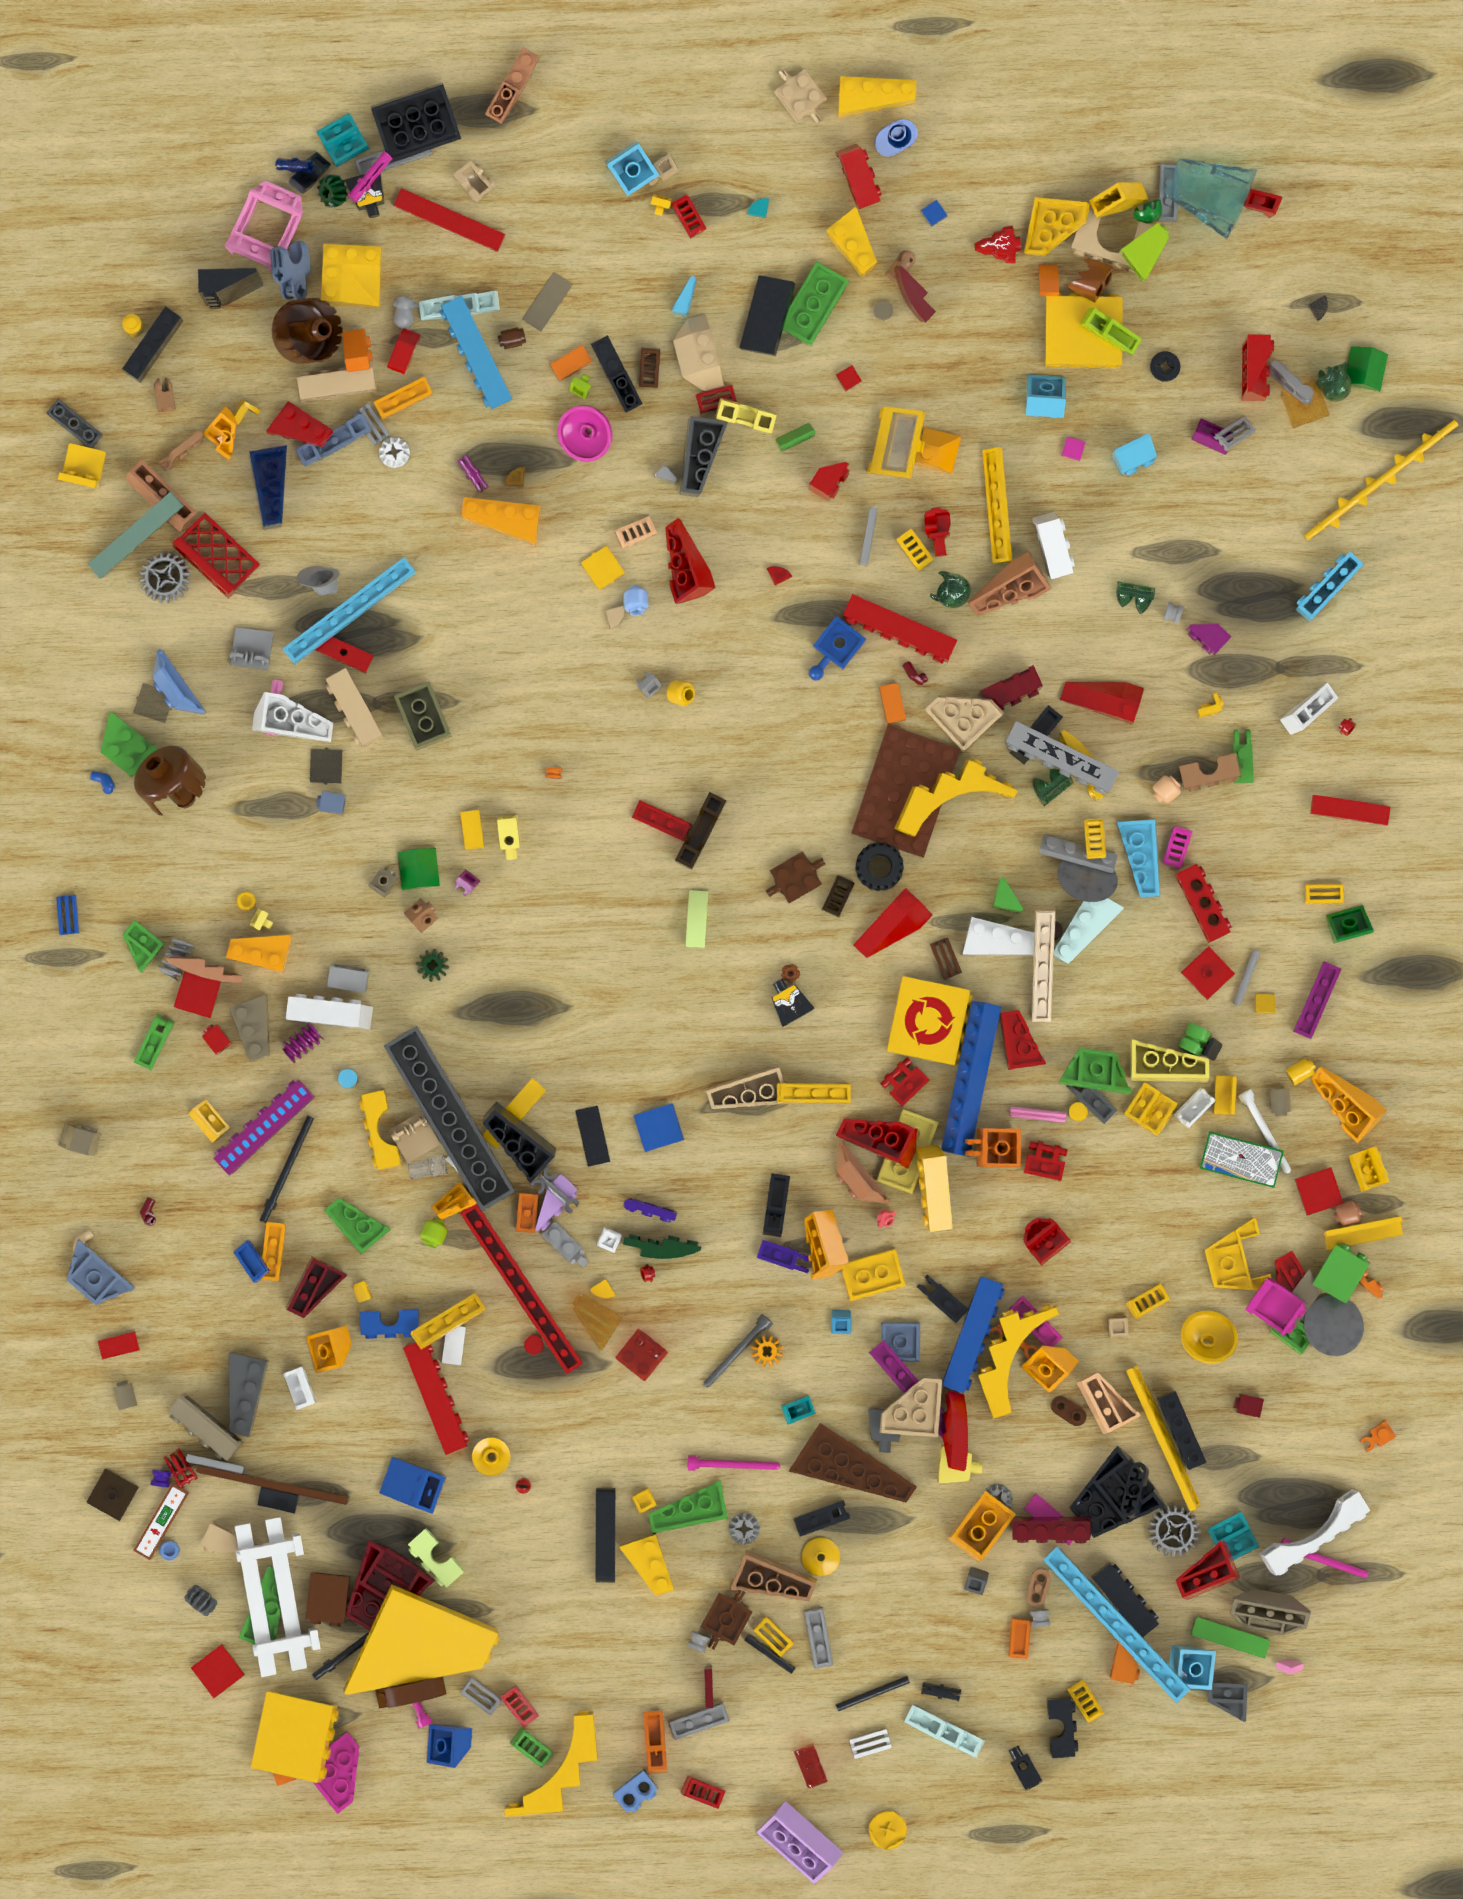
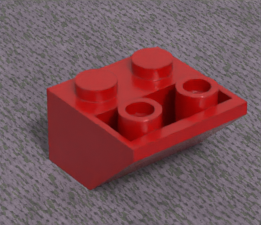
(827, 479)

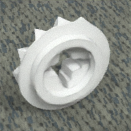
(389, 460)

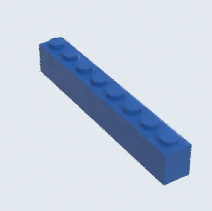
(970, 1077)

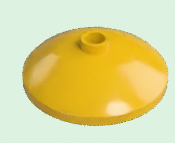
(1210, 1328)

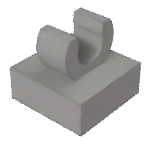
(649, 685)

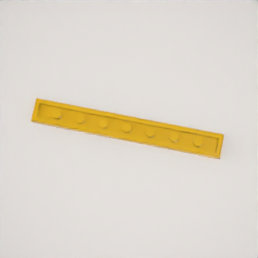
(1163, 1437)

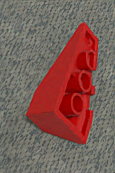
(897, 921)
(886, 1139)

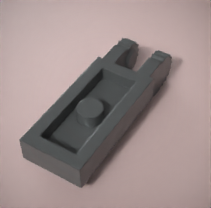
(1095, 1103)

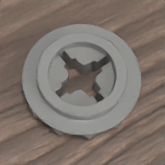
(1006, 1495)
(737, 1522)

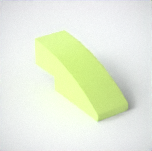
(696, 919)

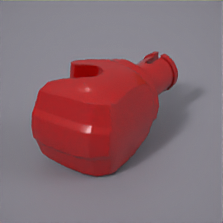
(937, 528)

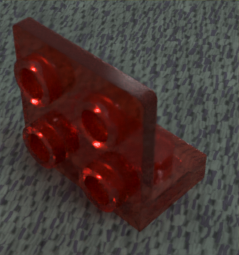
(641, 1354)

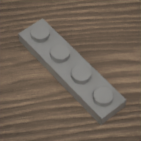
(1076, 854)

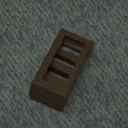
(830, 910)

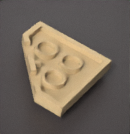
(964, 717)
(915, 1411)

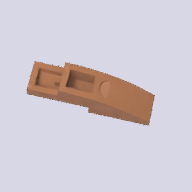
(512, 86)

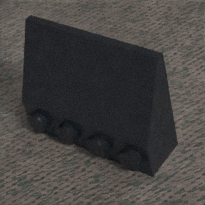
(416, 122)
(225, 286)

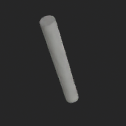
(1246, 977)

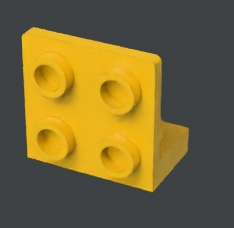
(83, 466)

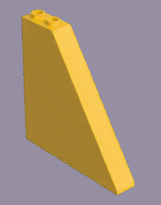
(418, 1642)

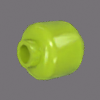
(433, 1233)

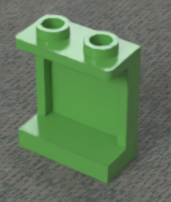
(1341, 1272)

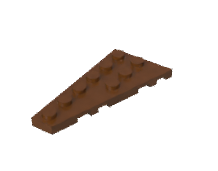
(842, 1463)

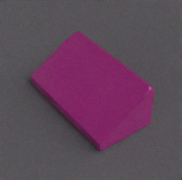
(1205, 435)

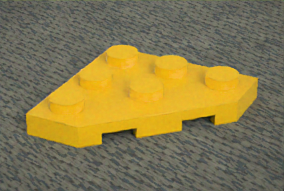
(1053, 223)

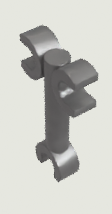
(545, 1181)

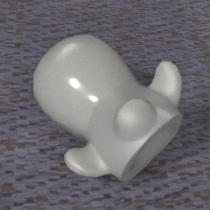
(403, 314)

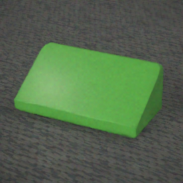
(795, 437)

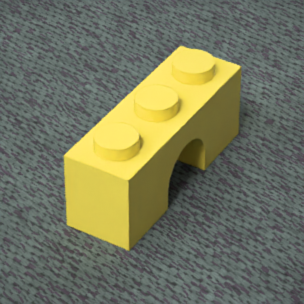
(746, 415)

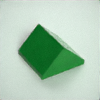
(1366, 367)
(418, 868)
(1349, 924)

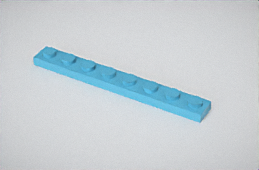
(349, 611)

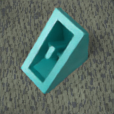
(798, 1409)

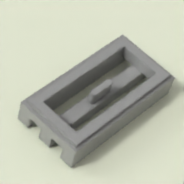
(380, 438)
(1224, 441)
(486, 1690)

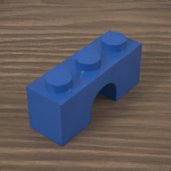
(372, 1325)

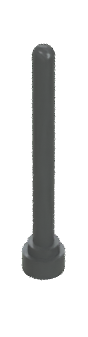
(762, 1324)

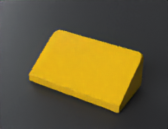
(209, 1120)

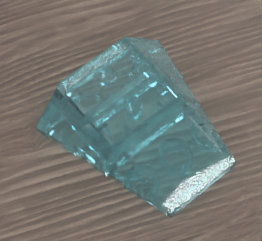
(1211, 192)

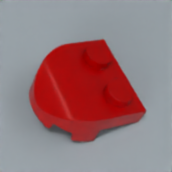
(1044, 1239)

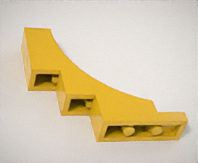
(549, 1796)

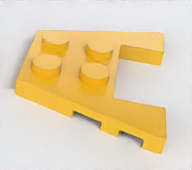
(1228, 1261)

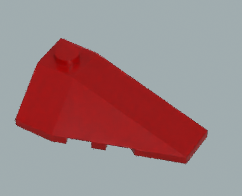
(689, 570)
(1110, 699)

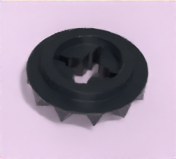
(1172, 361)

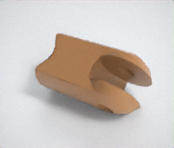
(905, 259)
(164, 399)

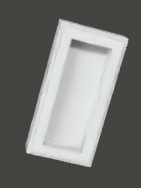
(454, 1346)

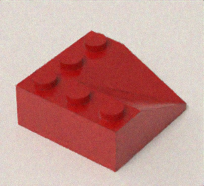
(1255, 353)

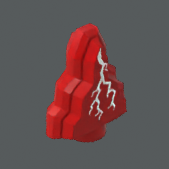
(1001, 245)

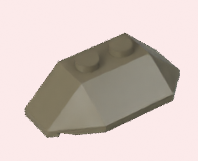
(1270, 1612)

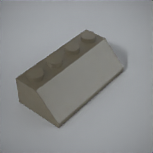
(205, 1426)

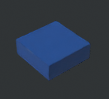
(934, 213)

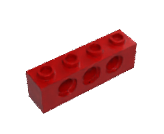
(1211, 932)

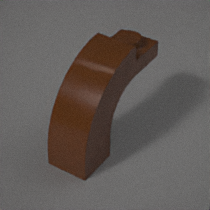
(410, 1692)

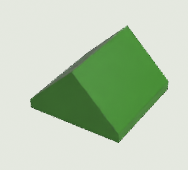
(1005, 898)

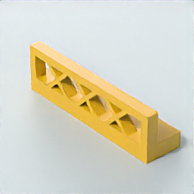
(1364, 1232)

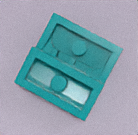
(342, 140)
(1236, 1534)

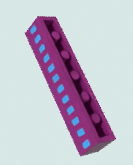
(264, 1127)

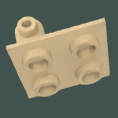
(414, 1137)

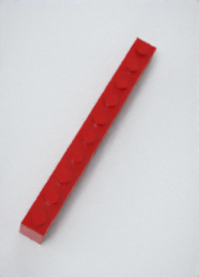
(521, 1288)

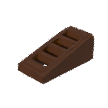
(653, 384)

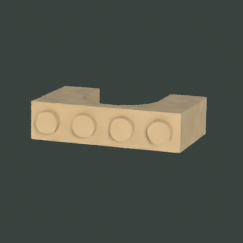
(1087, 244)

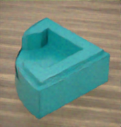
(759, 208)

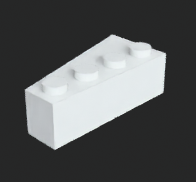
(997, 939)
(329, 1012)

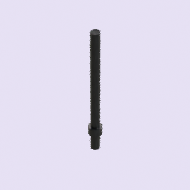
(270, 1203)
(330, 1665)

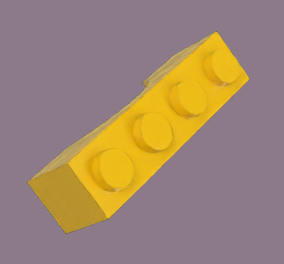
(375, 1106)

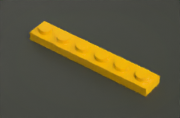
(997, 505)

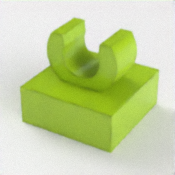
(580, 386)

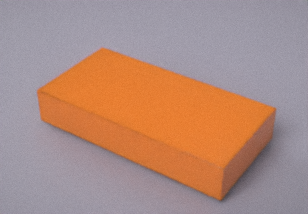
(571, 363)
(892, 703)
(1019, 1638)

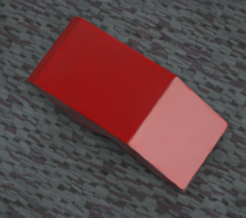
(403, 351)

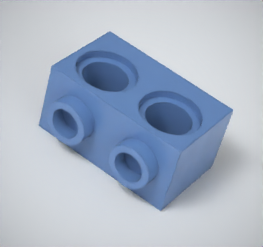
(632, 1787)

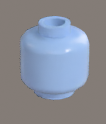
(635, 600)

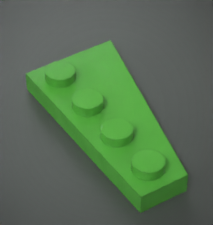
(696, 1509)
(272, 1608)

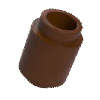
(511, 338)

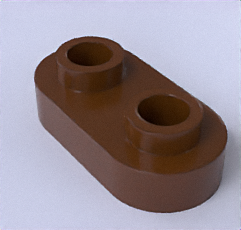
(1068, 1411)

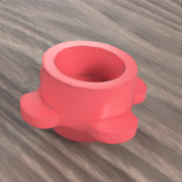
(885, 1218)

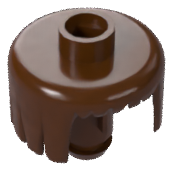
(306, 330)
(171, 774)

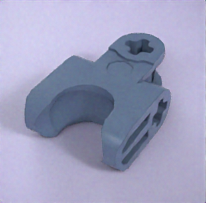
(291, 270)

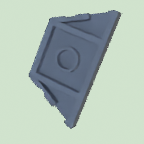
(95, 1276)

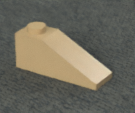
(219, 1540)

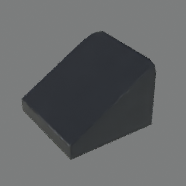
(1212, 1049)

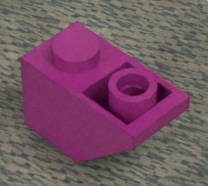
(1211, 636)

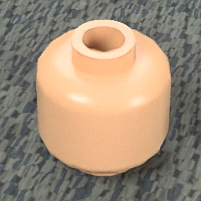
(1166, 789)

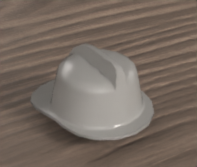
(320, 579)

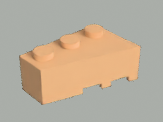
(1105, 1403)

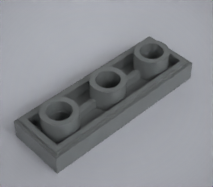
(83, 431)

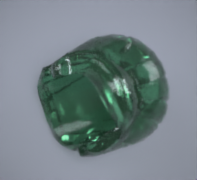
(1336, 383)
(953, 590)

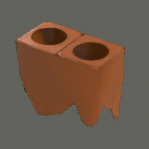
(1093, 280)

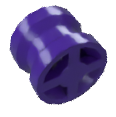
(160, 1478)

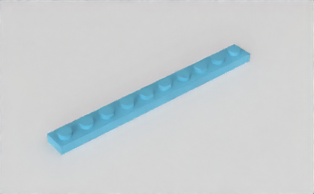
(1117, 1624)

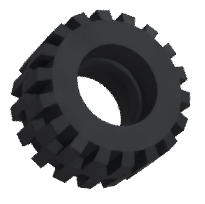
(891, 854)

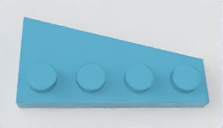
(1141, 848)

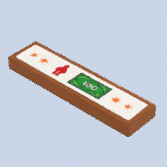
(161, 1521)

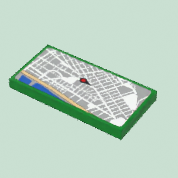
(1241, 1159)

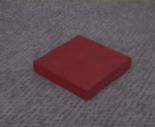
(708, 1686)

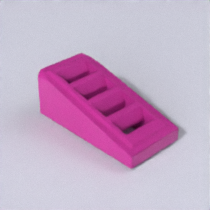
(1185, 832)

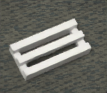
(871, 1751)

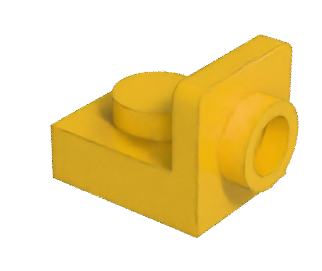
(1208, 709)

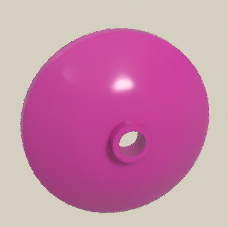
(577, 440)

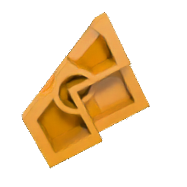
(222, 432)

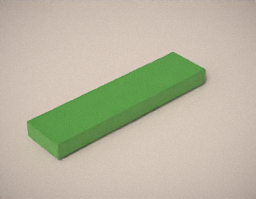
(1230, 1637)

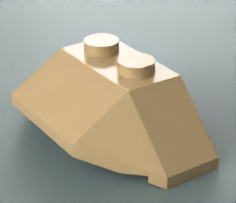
(698, 354)

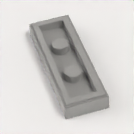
(1169, 207)
(868, 536)
(214, 1463)
(818, 1638)
(698, 1721)

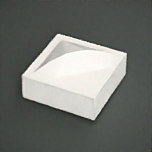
(609, 1239)

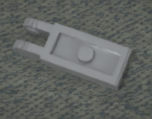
(1291, 383)

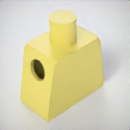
(509, 827)
(949, 1475)

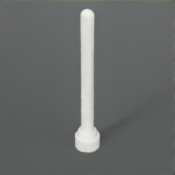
(1248, 1099)

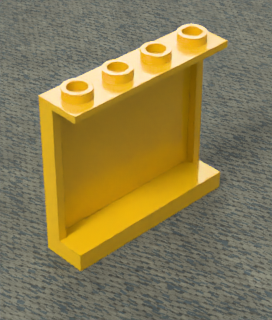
(1072, 344)
(294, 1737)

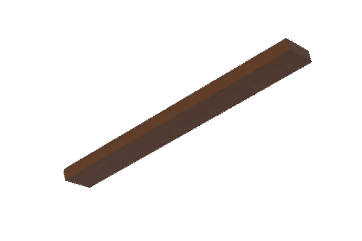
(273, 1484)

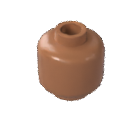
(1348, 1214)

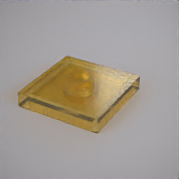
(1301, 413)

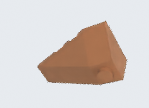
(1017, 581)

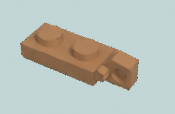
(181, 450)

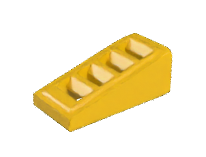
(910, 533)
(1093, 827)
(1135, 1311)
(1094, 1715)

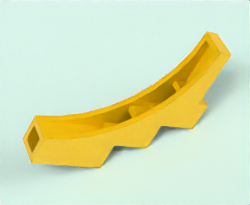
(922, 802)
(1016, 1329)

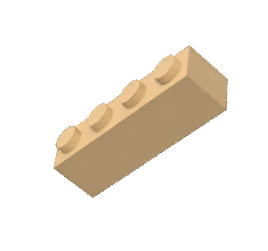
(335, 384)
(354, 708)

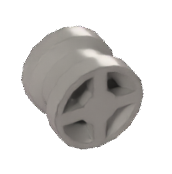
(1173, 613)
(1040, 1618)
(698, 1641)

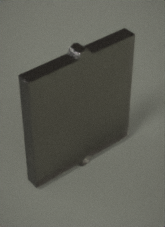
(152, 704)
(326, 766)

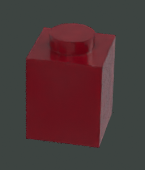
(1248, 1405)

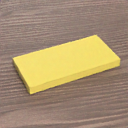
(901, 1177)

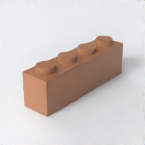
(154, 489)

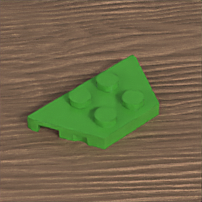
(124, 745)
(1096, 1071)

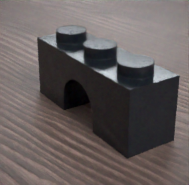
(1064, 1744)

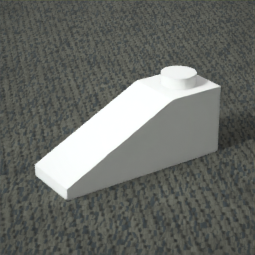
(1309, 709)

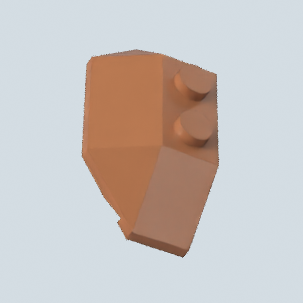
(857, 1178)

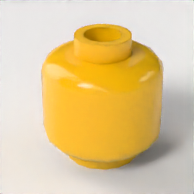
(680, 692)

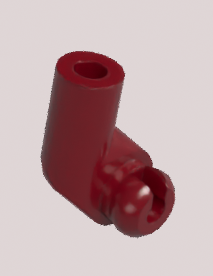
(913, 675)
(146, 1212)

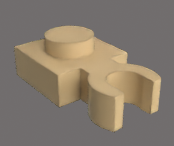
(665, 167)

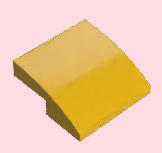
(1151, 1109)

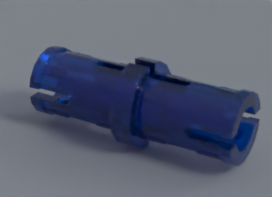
(294, 165)

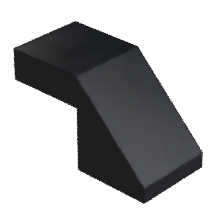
(303, 180)

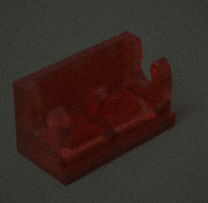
(810, 1766)

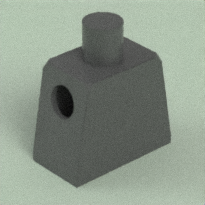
(884, 1438)

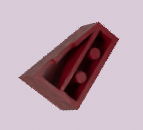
(1014, 688)
(313, 1286)

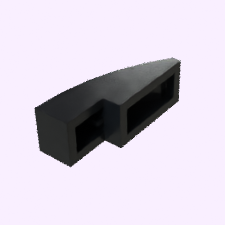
(1044, 724)
(776, 1205)

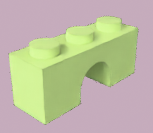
(445, 1572)

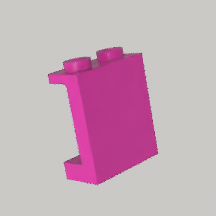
(1276, 1306)

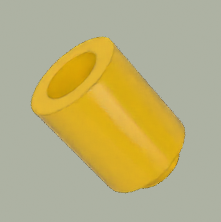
(133, 325)
(1300, 1071)

